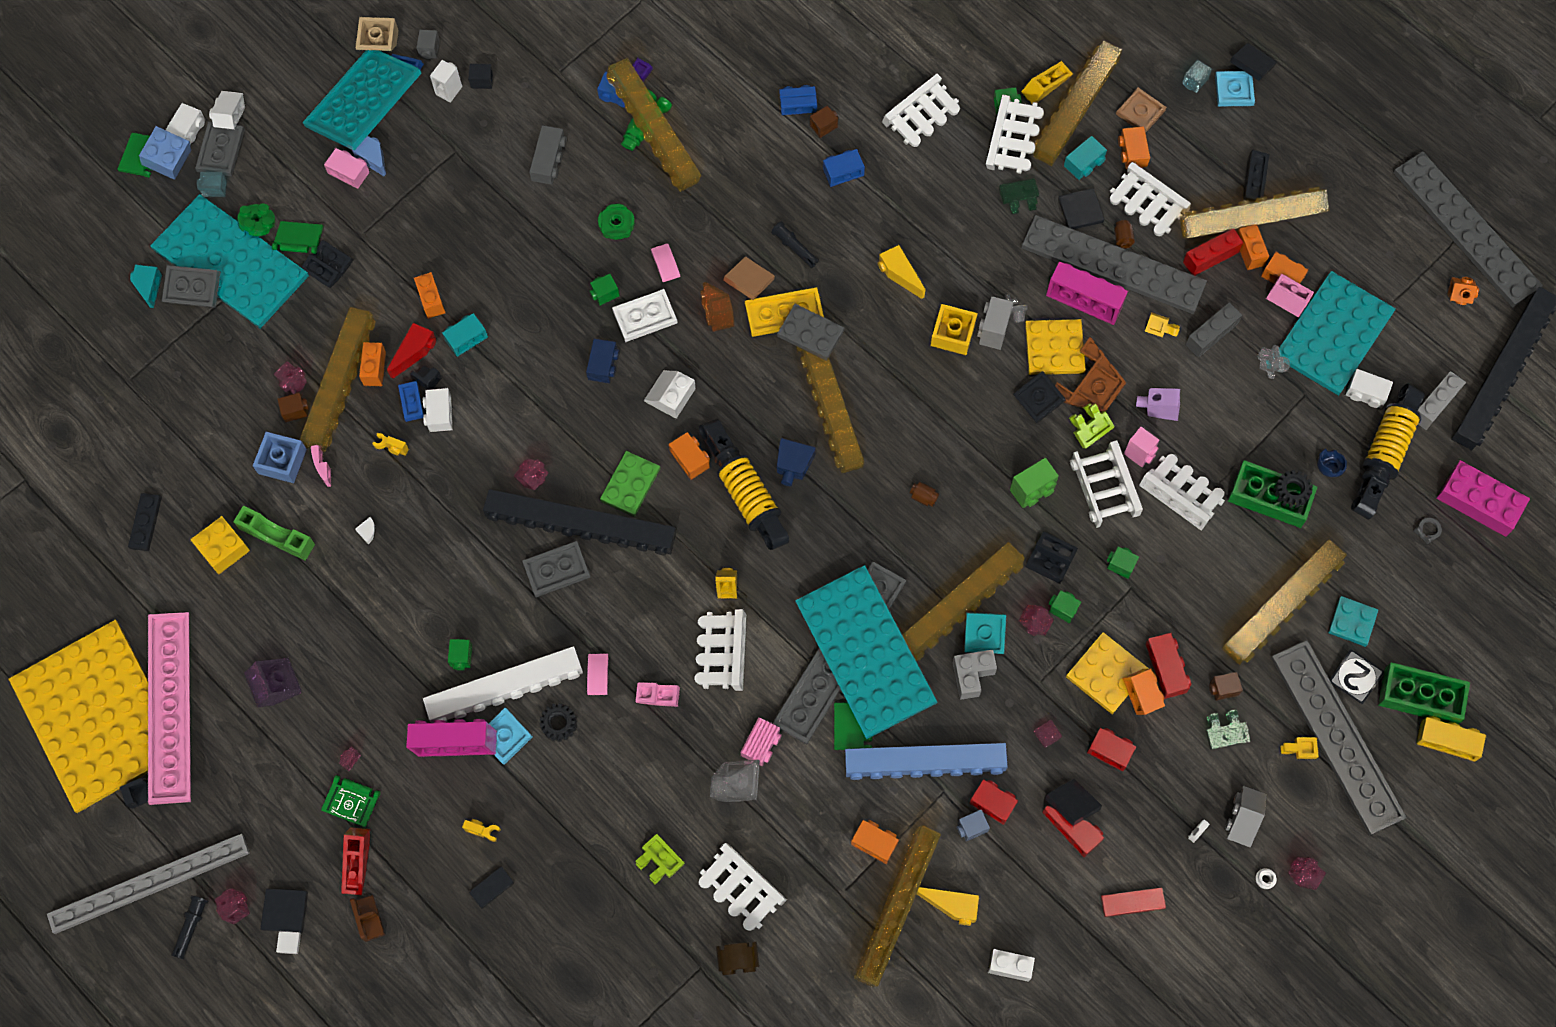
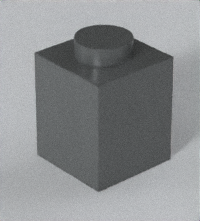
(428, 44)

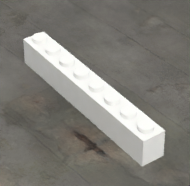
(503, 685)

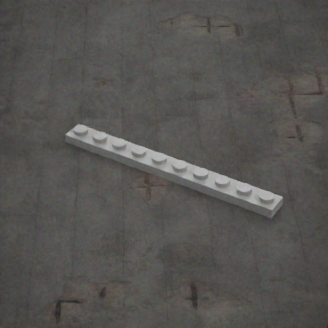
(148, 883)

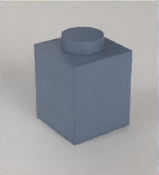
(972, 825)

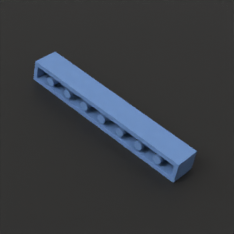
(926, 760)

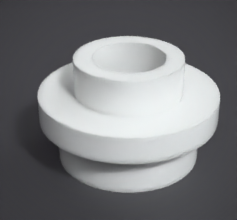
(1265, 872)

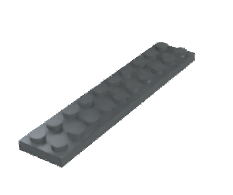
(1467, 229)
(1114, 264)
(818, 685)
(1338, 738)

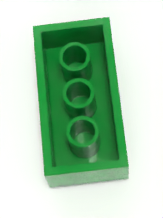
(1256, 492)
(1424, 693)

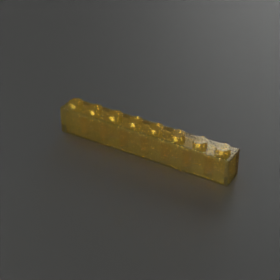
(1077, 103)
(653, 125)
(1258, 212)
(337, 379)
(833, 410)
(962, 600)
(1284, 602)
(897, 906)

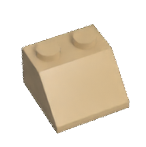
(377, 34)

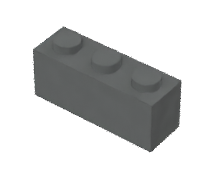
(547, 155)
(1213, 330)

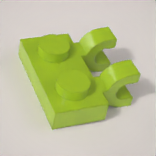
(1094, 429)
(662, 856)

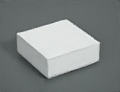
(288, 942)

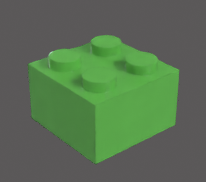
(1034, 483)

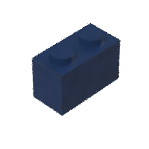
(602, 361)

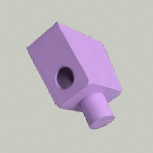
(1161, 403)

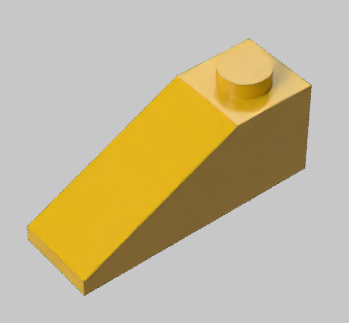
(1046, 82)
(899, 270)
(726, 583)
(955, 905)

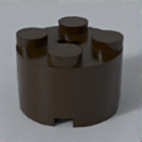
(737, 957)

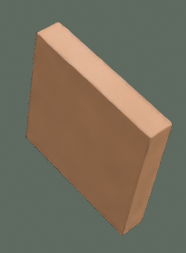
(1141, 110)
(749, 278)

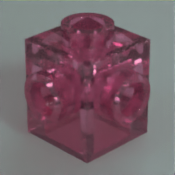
(290, 378)
(531, 473)
(1036, 620)
(1306, 873)
(232, 906)

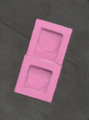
(665, 262)
(322, 467)
(597, 674)
(657, 694)

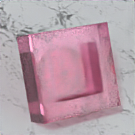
(1048, 734)
(349, 758)

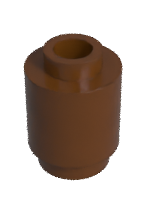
(1124, 234)
(924, 494)

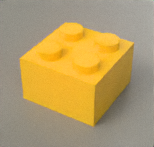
(954, 329)
(220, 545)

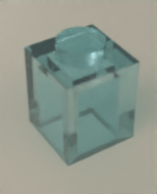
(1196, 76)
(212, 184)

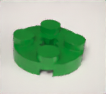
(256, 211)
(619, 231)

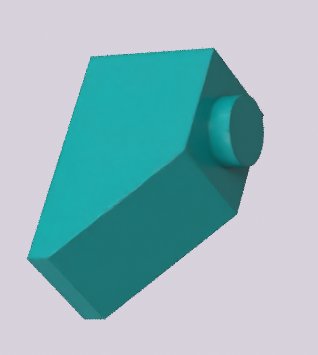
(147, 282)

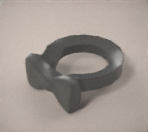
(1427, 539)

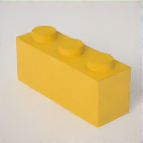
(1451, 738)

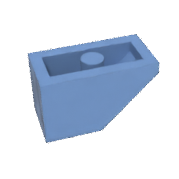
(372, 154)

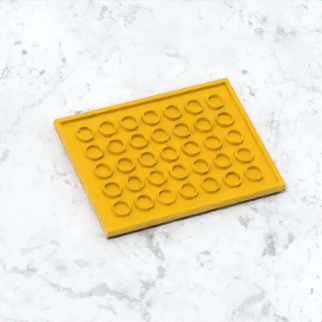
(89, 714)

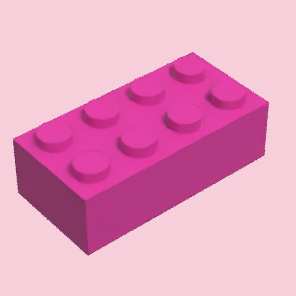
(1086, 292)
(1483, 498)
(451, 738)

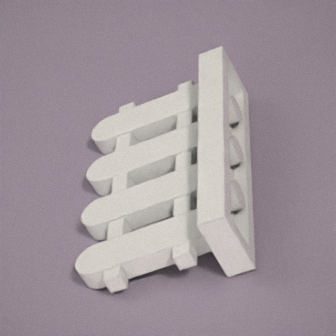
(926, 103)
(1008, 143)
(1149, 185)
(1175, 498)
(724, 659)
(752, 889)

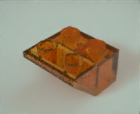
(717, 307)

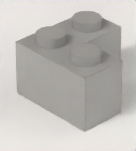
(994, 326)
(969, 669)
(1247, 817)

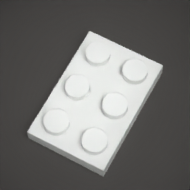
(644, 315)

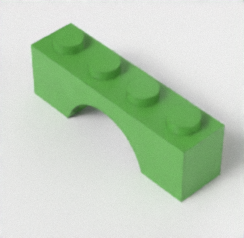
(267, 531)

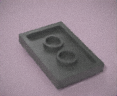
(220, 149)
(191, 286)
(810, 332)
(556, 569)

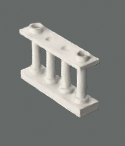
(1120, 471)

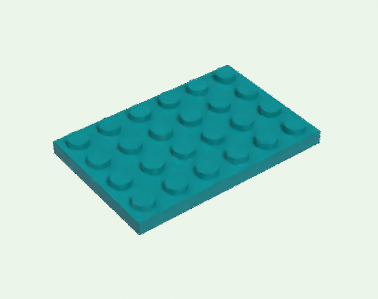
(362, 98)
(1335, 332)

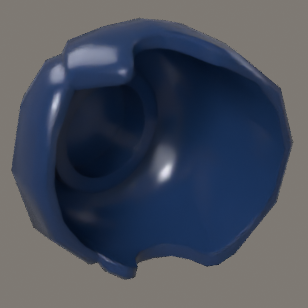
(1331, 463)

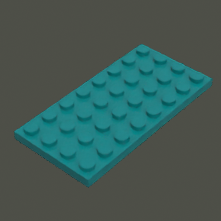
(252, 274)
(866, 652)

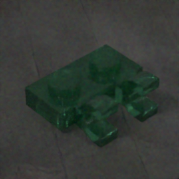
(1019, 191)
(1228, 735)

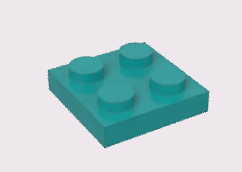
(1353, 621)
(985, 632)

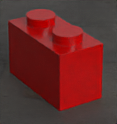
(1112, 749)
(994, 801)

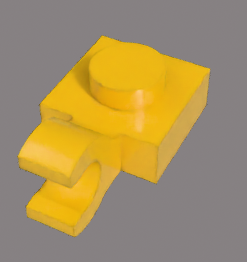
(1159, 324)
(394, 445)
(1303, 747)
(475, 827)

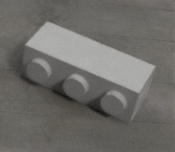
(1439, 399)

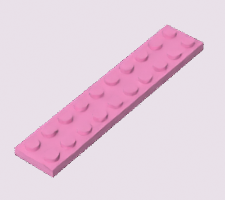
(169, 709)

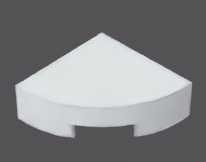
(366, 530)
(1198, 830)

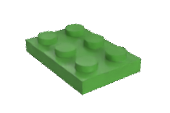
(630, 483)

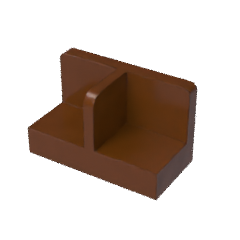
(367, 918)

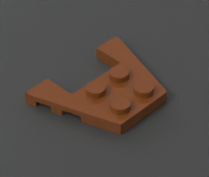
(1099, 385)

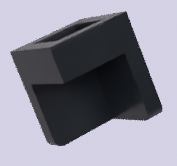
(480, 76)
(426, 377)
(135, 793)

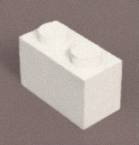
(446, 80)
(227, 110)
(186, 122)
(1369, 388)
(438, 410)
(1011, 965)

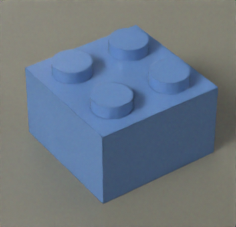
(165, 152)
(279, 457)

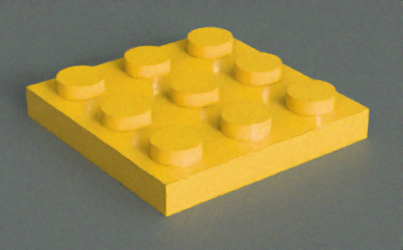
(1055, 347)
(1102, 672)

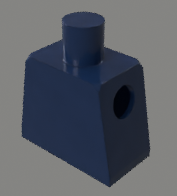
(794, 460)

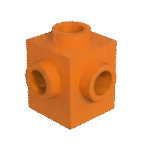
(1463, 290)

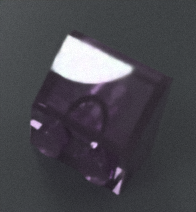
(272, 681)

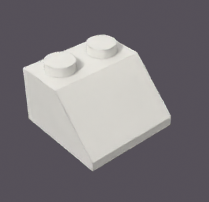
(671, 392)

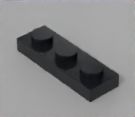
(1256, 175)
(144, 522)

